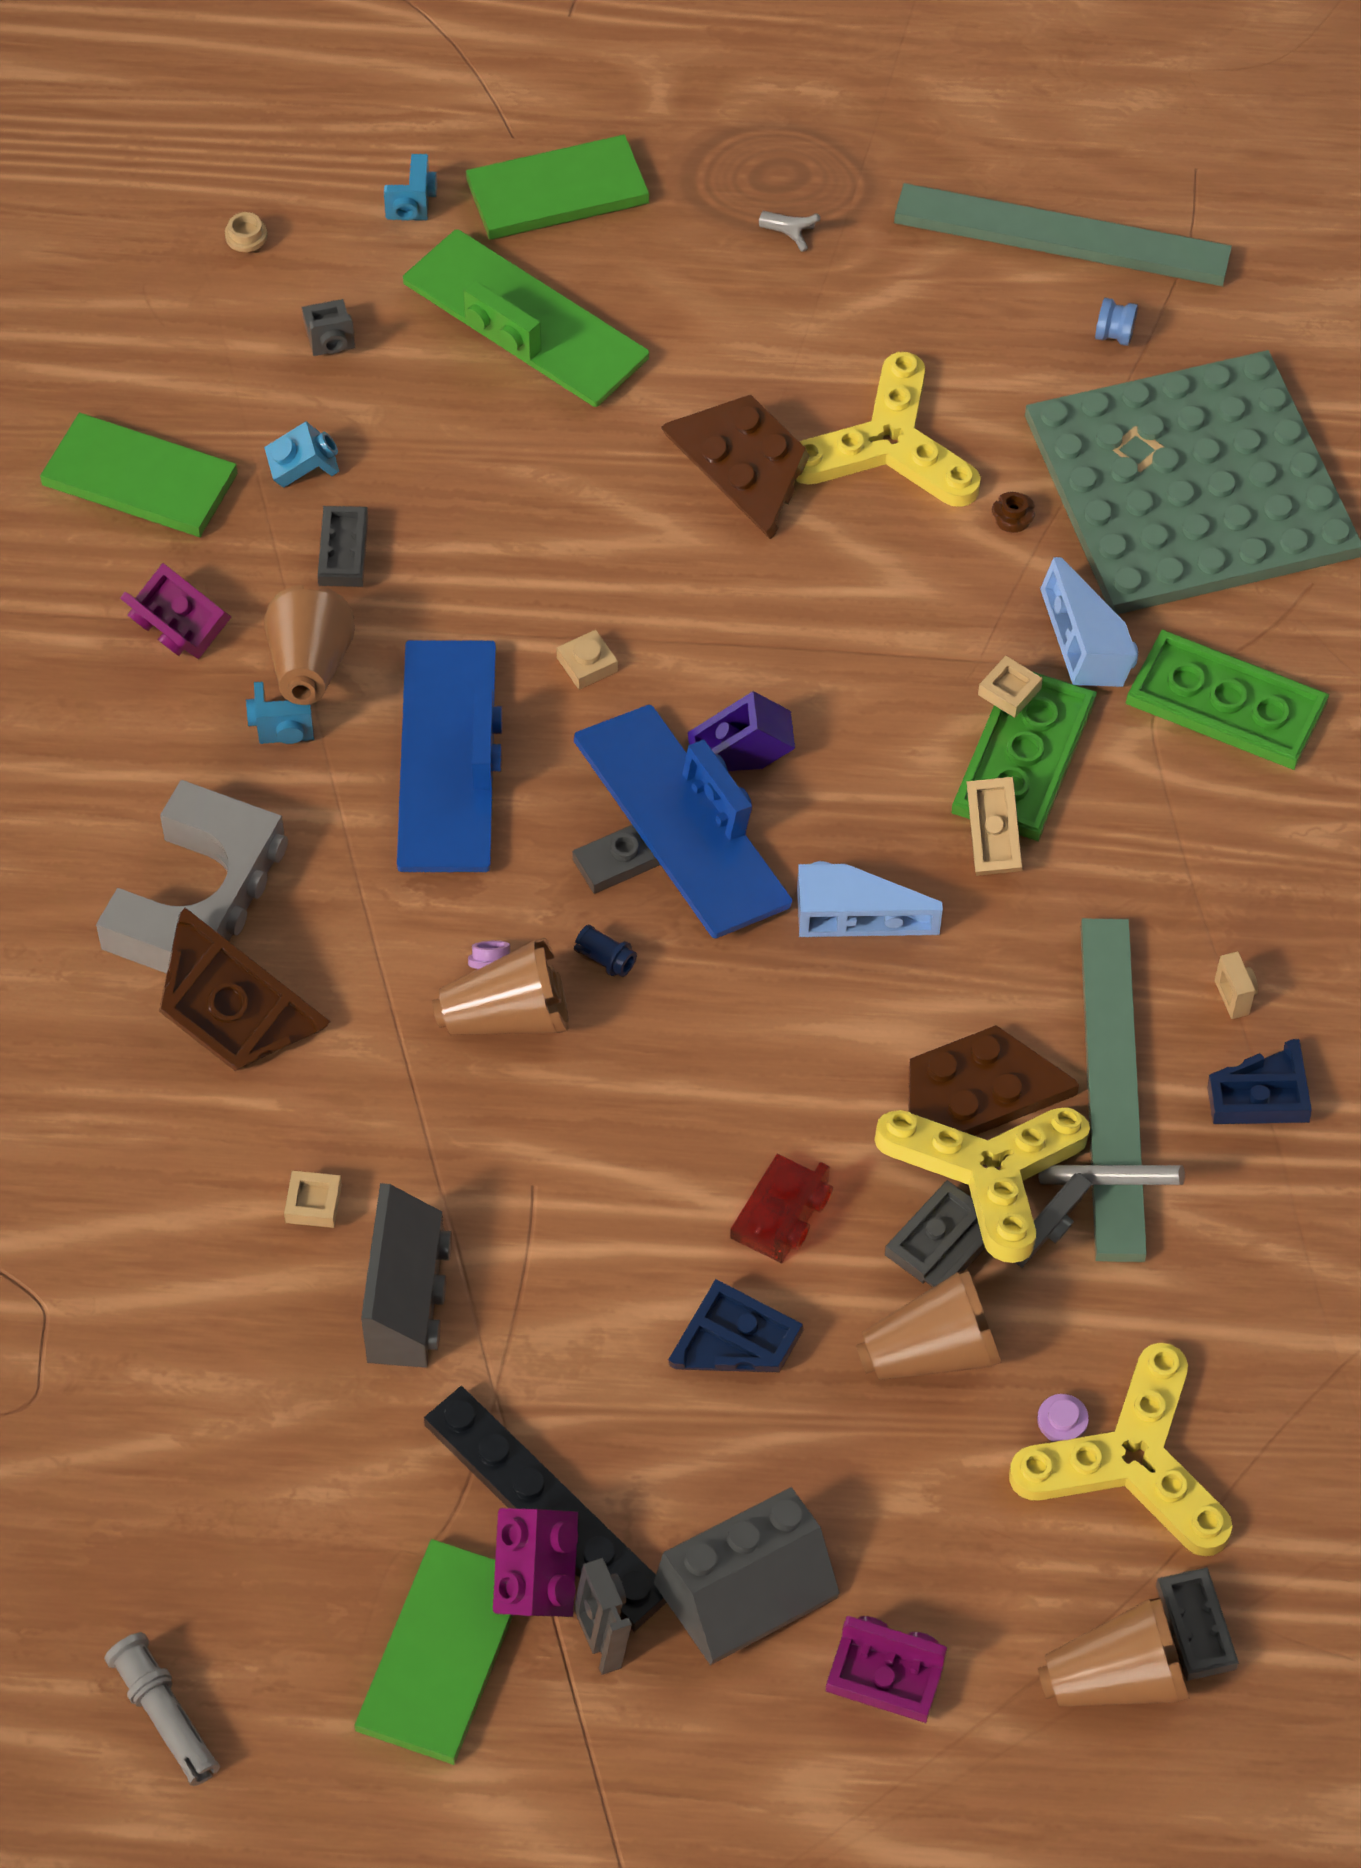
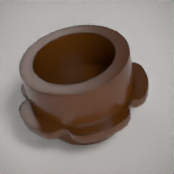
(1014, 519)

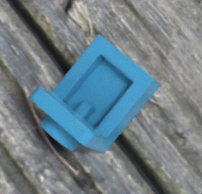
(412, 200)
(300, 453)
(279, 719)

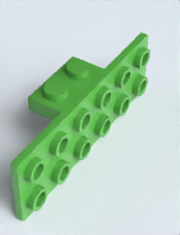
(526, 317)

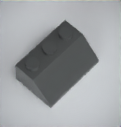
(404, 1280)
(748, 1576)

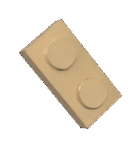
(994, 826)

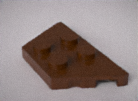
(744, 456)
(229, 998)
(984, 1082)

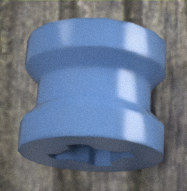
(1116, 321)

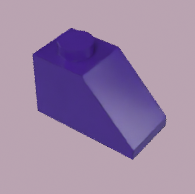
(748, 733)

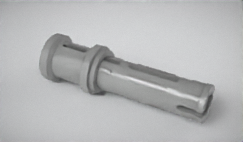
(151, 1689)

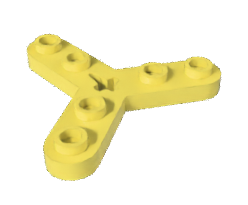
(914, 453)
(996, 1194)
(1099, 1463)

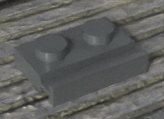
(939, 1237)
(598, 1612)

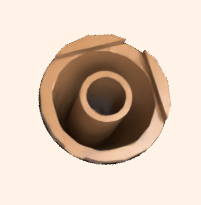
(307, 640)
(506, 996)
(932, 1334)
(1118, 1663)

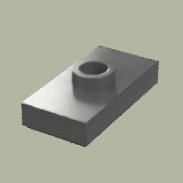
(343, 546)
(614, 859)
(1054, 1219)
(1197, 1624)

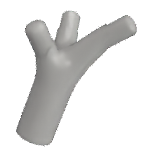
(789, 225)

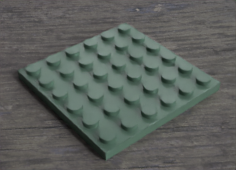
(1221, 504)

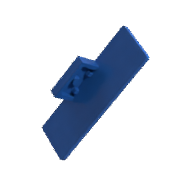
(448, 756)
(687, 817)

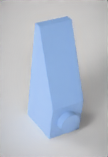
(1087, 629)
(852, 902)

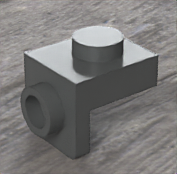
(328, 327)

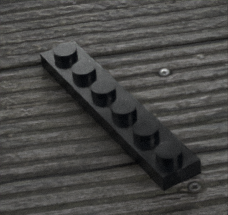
(527, 1484)

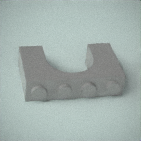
(219, 827)

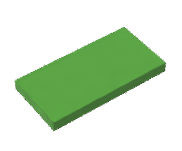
(557, 187)
(139, 474)
(1227, 699)
(1032, 750)
(437, 1656)

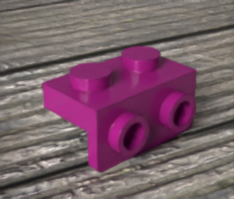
(178, 610)
(535, 1562)
(887, 1667)

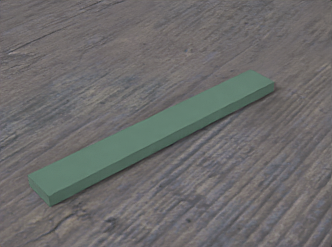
(1063, 234)
(1112, 1086)

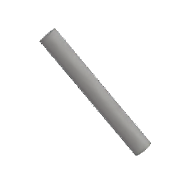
(1115, 1174)

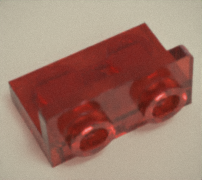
(781, 1207)

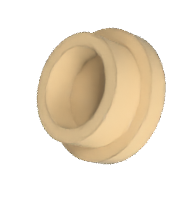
(245, 232)

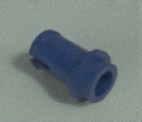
(615, 956)

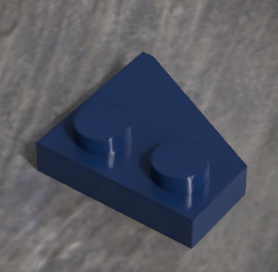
(1262, 1089)
(735, 1335)

